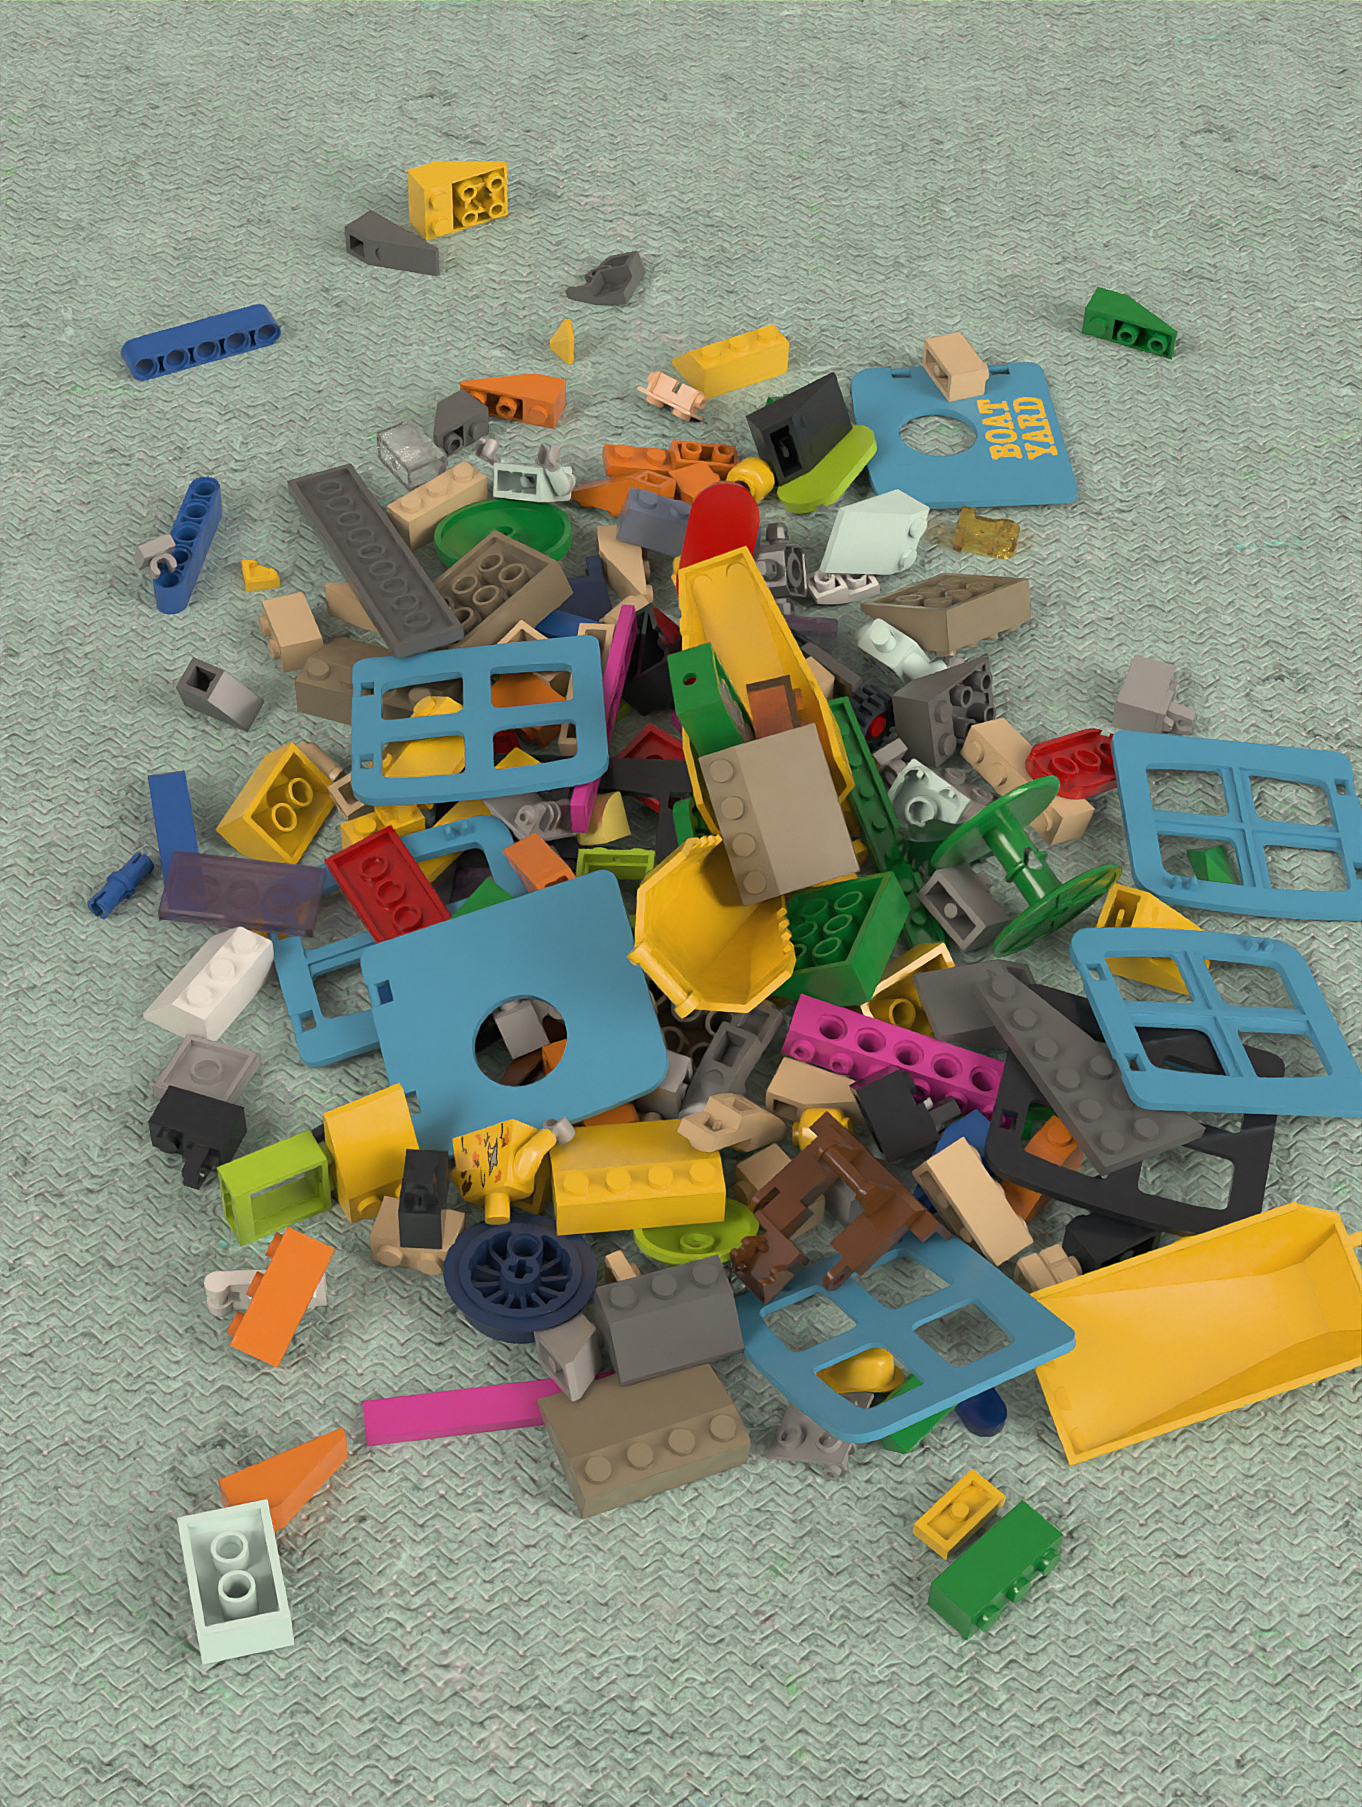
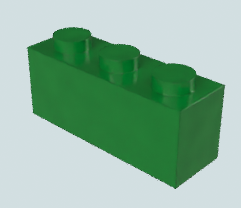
(995, 1570)

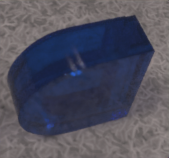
(983, 1413)

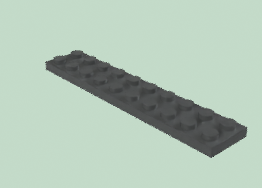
(375, 561)

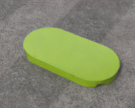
(831, 475)

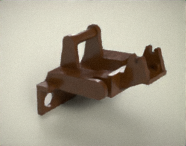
(783, 1205)

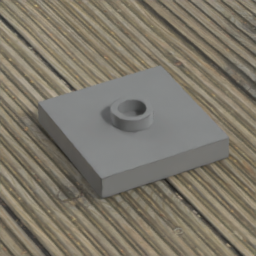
(208, 1069)

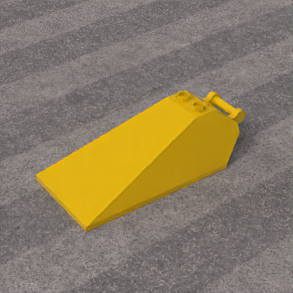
(1203, 1328)

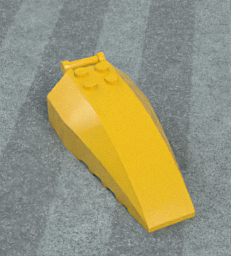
(735, 611)
(702, 939)

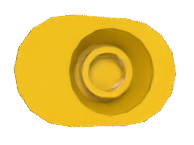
(867, 1371)

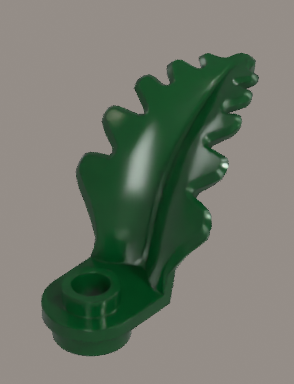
(920, 844)

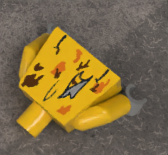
(502, 1162)

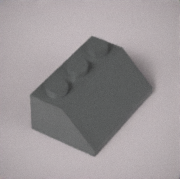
(668, 1320)

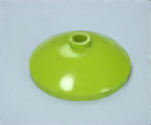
(696, 1241)

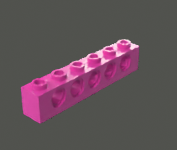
(863, 1045)

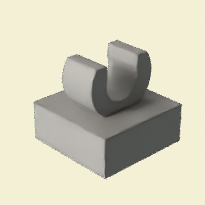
(156, 552)
(889, 760)

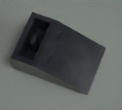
(800, 428)

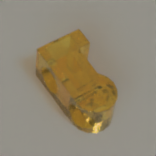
(986, 535)

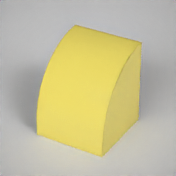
(607, 821)

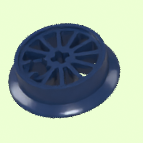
(519, 1280)

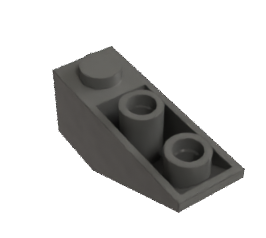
(389, 245)

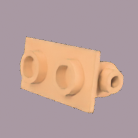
(685, 402)

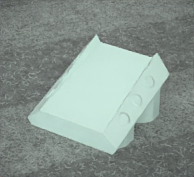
(924, 796)

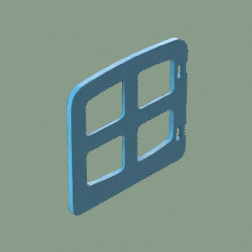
(478, 720)
(1242, 827)
(297, 968)
(1241, 1089)
(1032, 1328)

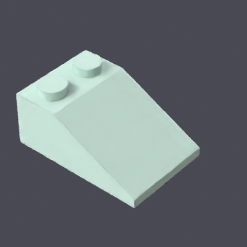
(876, 535)
(235, 1581)

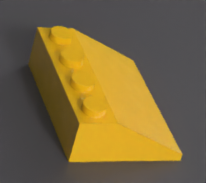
(634, 1179)

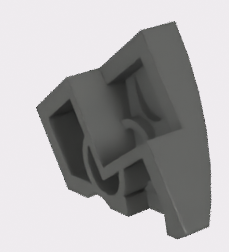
(611, 281)

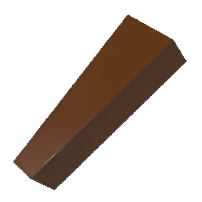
(528, 1067)

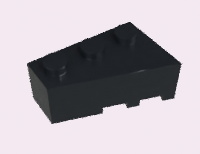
(648, 675)

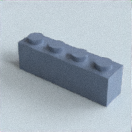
(655, 522)

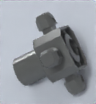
(782, 567)

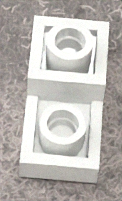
(841, 587)

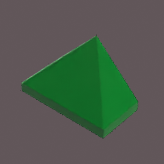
(1212, 864)

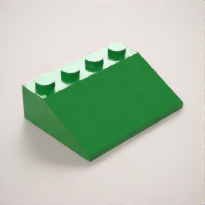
(843, 938)

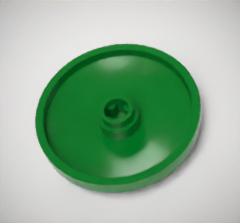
(528, 522)

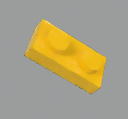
(958, 1514)

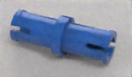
(120, 885)

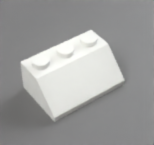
(214, 985)

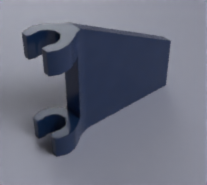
(590, 593)

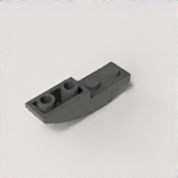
(731, 1057)

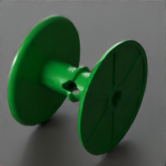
(1001, 830)

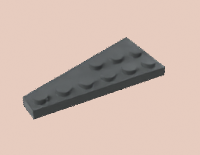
(1080, 1080)

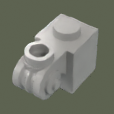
(522, 1024)

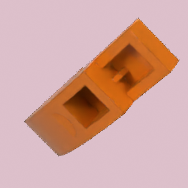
(626, 459)

